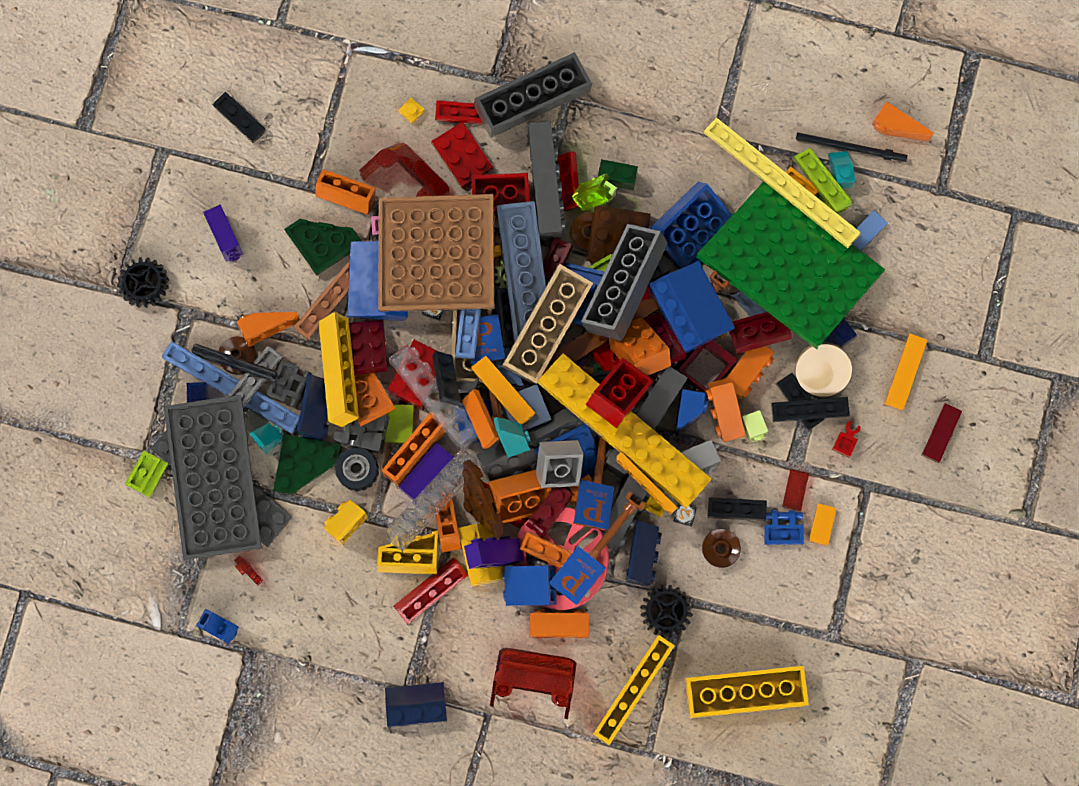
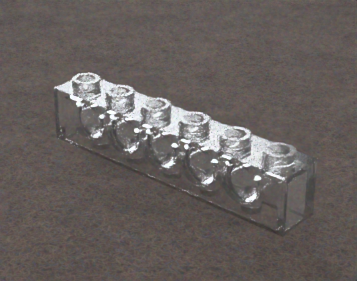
(410, 355)
(428, 502)

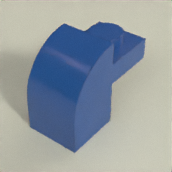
(217, 626)

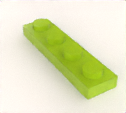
(822, 180)

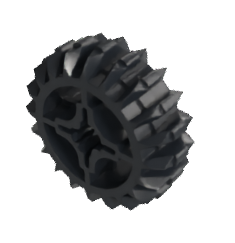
(146, 275)
(673, 617)

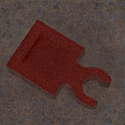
(243, 567)

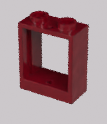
(719, 352)

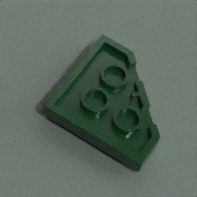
(321, 242)
(303, 462)

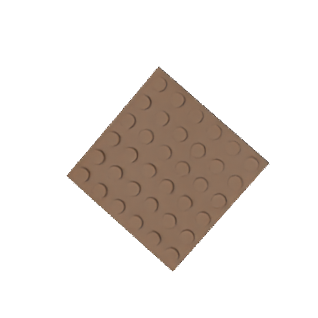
(436, 253)

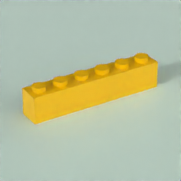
(338, 369)
(633, 690)

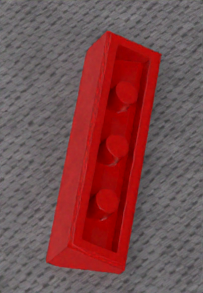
(430, 590)

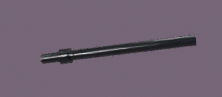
(887, 154)

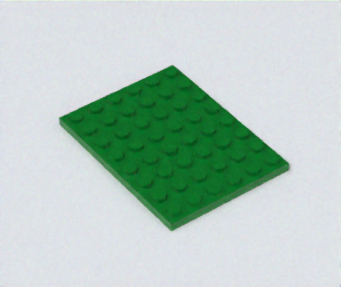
(790, 265)

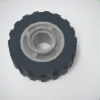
(365, 477)

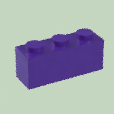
(425, 471)
(493, 552)

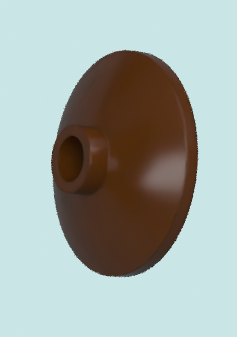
(577, 229)
(237, 344)
(723, 538)

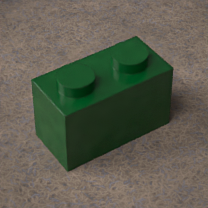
(620, 174)

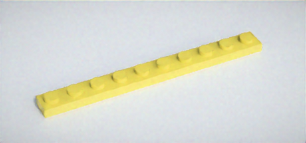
(782, 183)

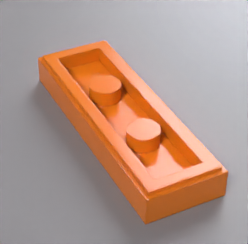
(480, 419)
(545, 549)

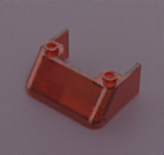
(402, 154)
(534, 673)

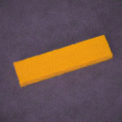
(905, 372)
(503, 391)
(645, 483)

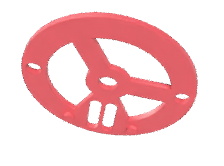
(568, 516)

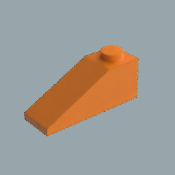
(898, 124)
(261, 326)
(448, 528)

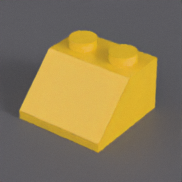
(345, 521)

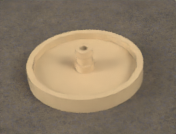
(823, 370)

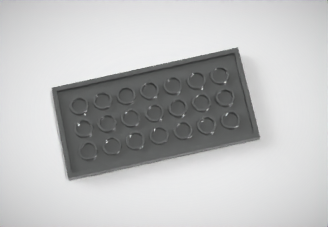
(212, 477)

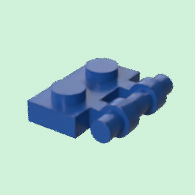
(783, 534)

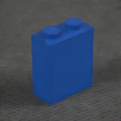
(529, 585)

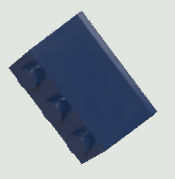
(313, 410)
(643, 554)
(415, 705)

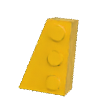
(417, 558)

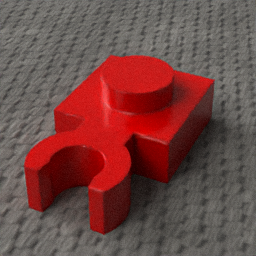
(846, 442)

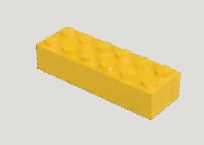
(746, 692)

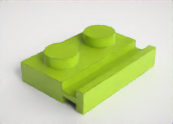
(146, 474)

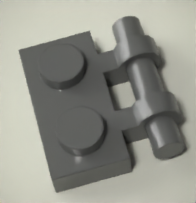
(282, 385)

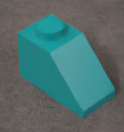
(842, 169)
(512, 436)
(267, 437)

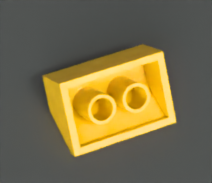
(480, 575)

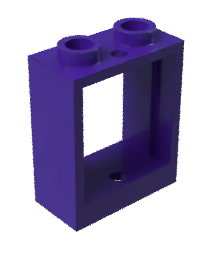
(223, 233)

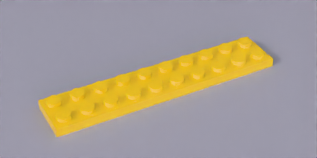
(632, 437)

